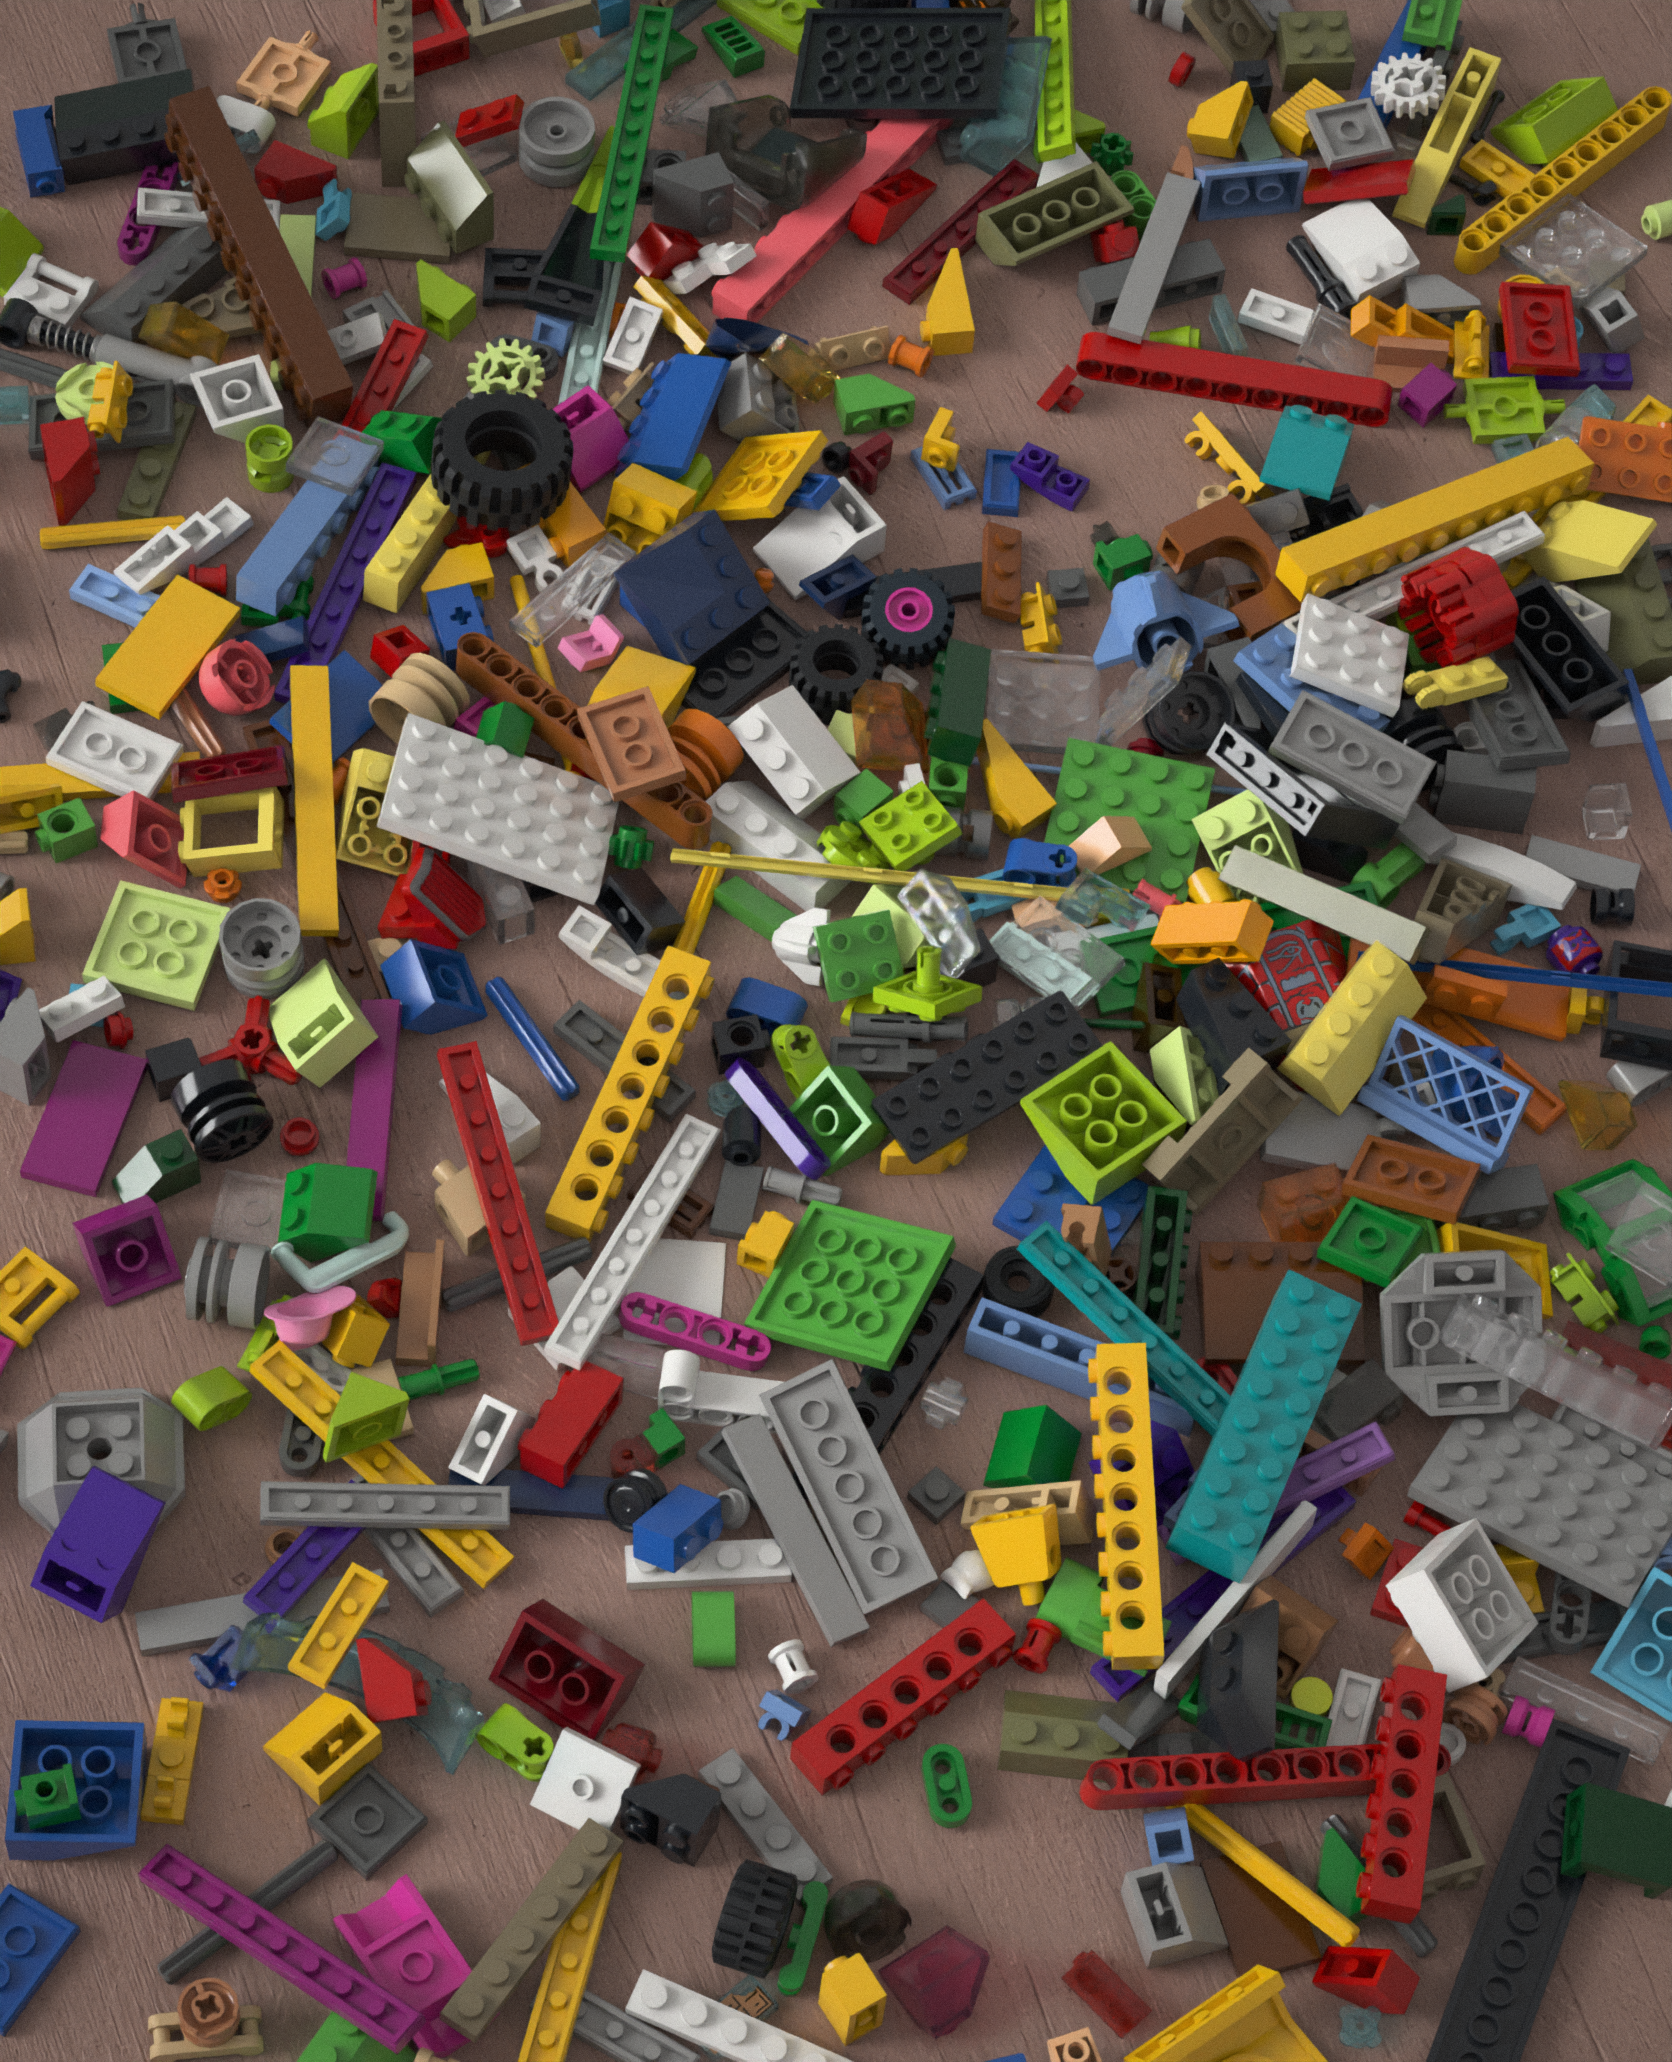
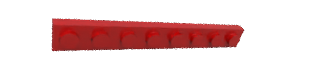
(498, 1192)

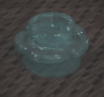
(721, 1105)

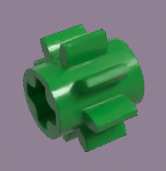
(1112, 153)
(630, 847)

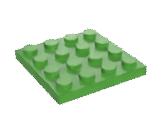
(1153, 789)
(851, 1284)

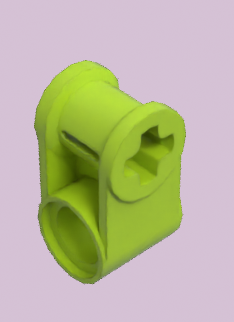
(803, 1062)
(514, 1738)

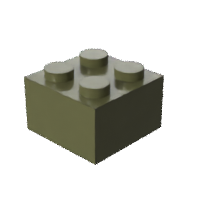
(1314, 47)

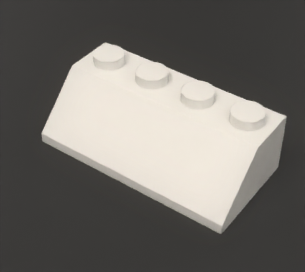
(764, 828)

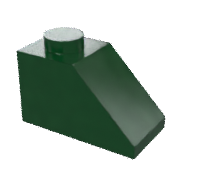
(159, 1170)

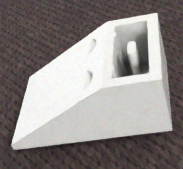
(817, 539)

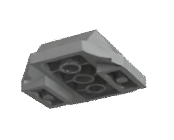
(1418, 1307)
(72, 1427)

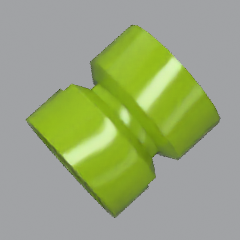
(266, 454)

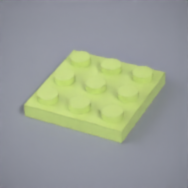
(156, 945)

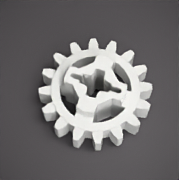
(1408, 85)

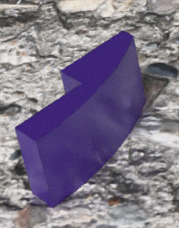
(1041, 472)

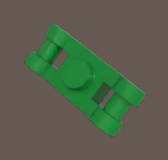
(803, 1939)

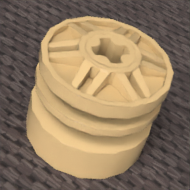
(419, 688)

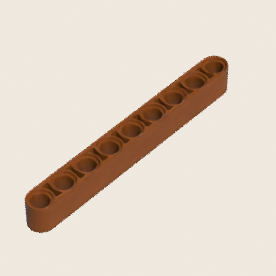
(556, 722)

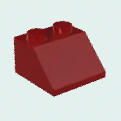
(69, 465)

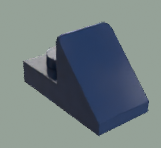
(838, 584)

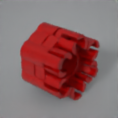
(1464, 603)

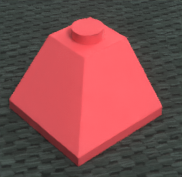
(145, 836)

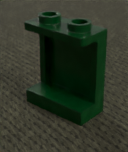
(1618, 1838)

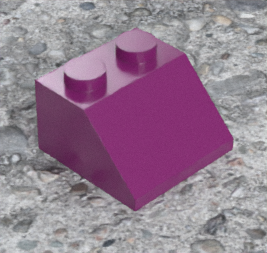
(127, 1250)

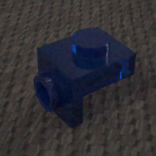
(214, 1666)

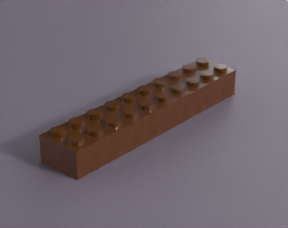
(257, 257)

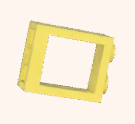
(263, 855)

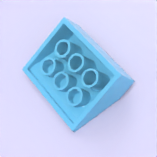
(1641, 1647)

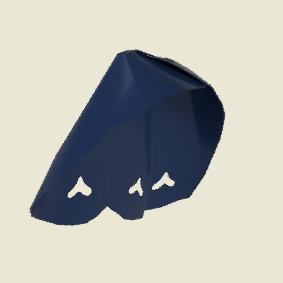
(750, 336)

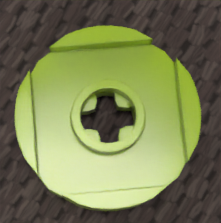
(849, 848)

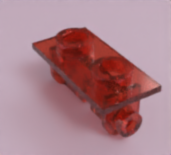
(1106, 1993)

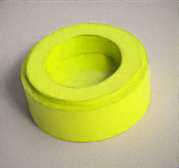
(1312, 1696)

